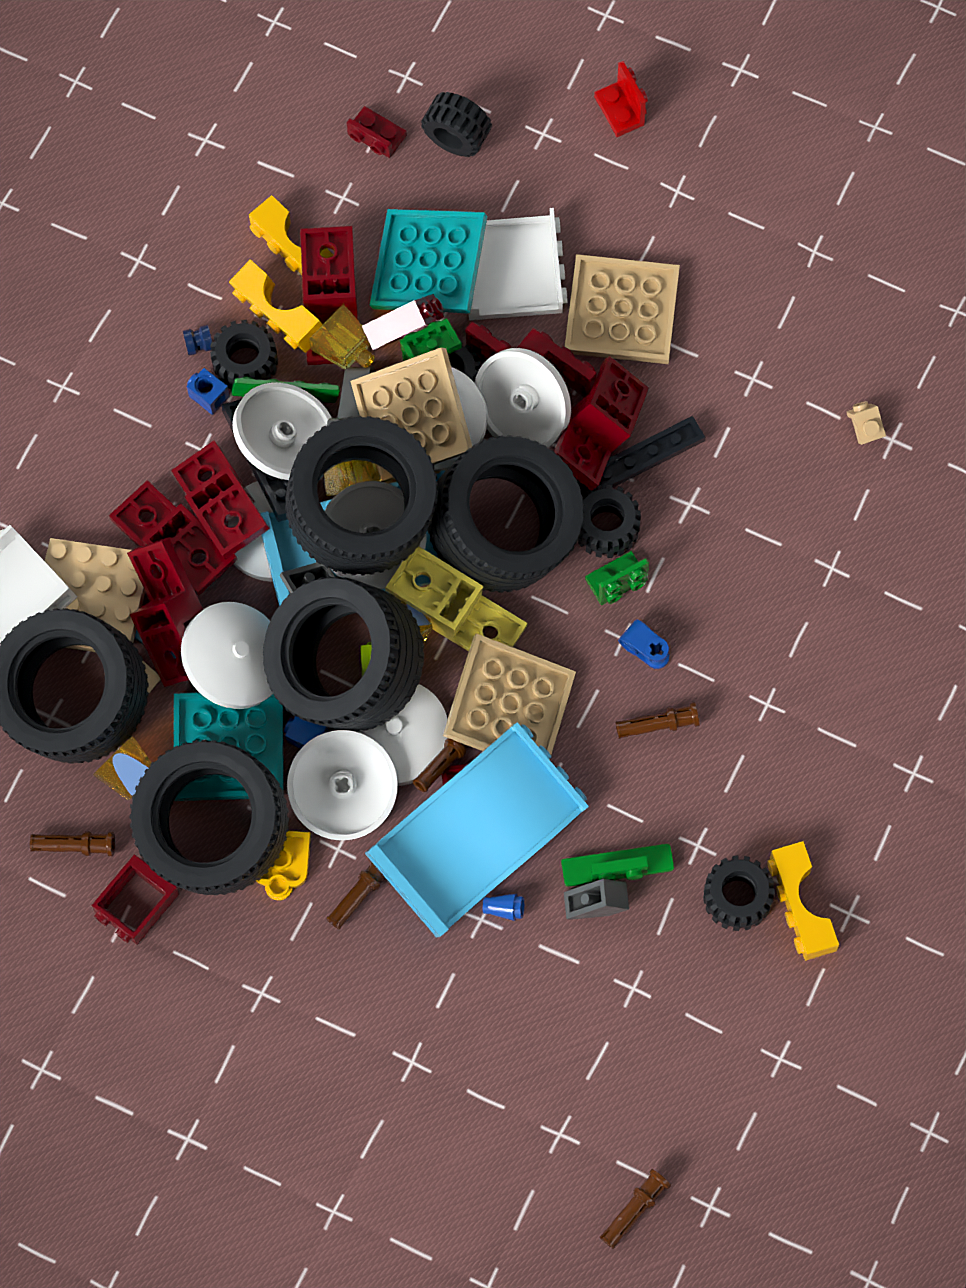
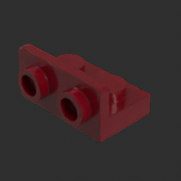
(376, 132)

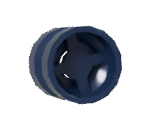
(197, 340)

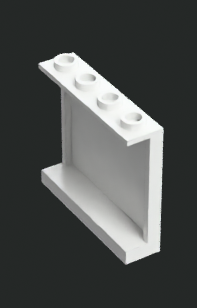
(519, 269)
(26, 583)

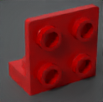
(623, 102)

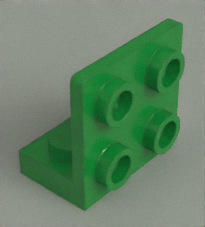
(435, 336)
(618, 577)

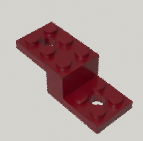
(327, 281)
(576, 374)
(601, 422)
(220, 499)
(180, 526)
(169, 607)

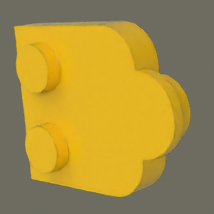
(290, 868)

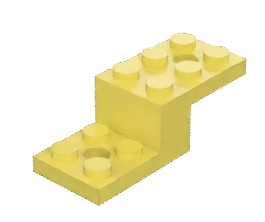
(452, 601)

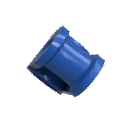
(642, 642)

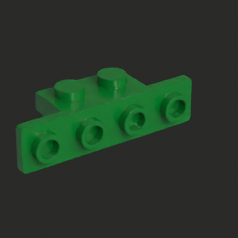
(323, 392)
(617, 865)

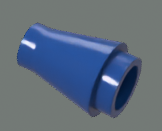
(505, 906)

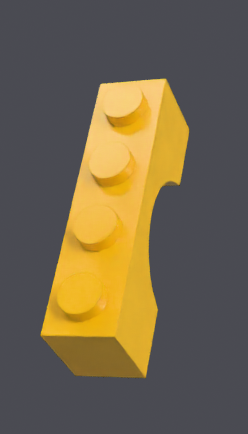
(272, 223)
(256, 287)
(813, 933)

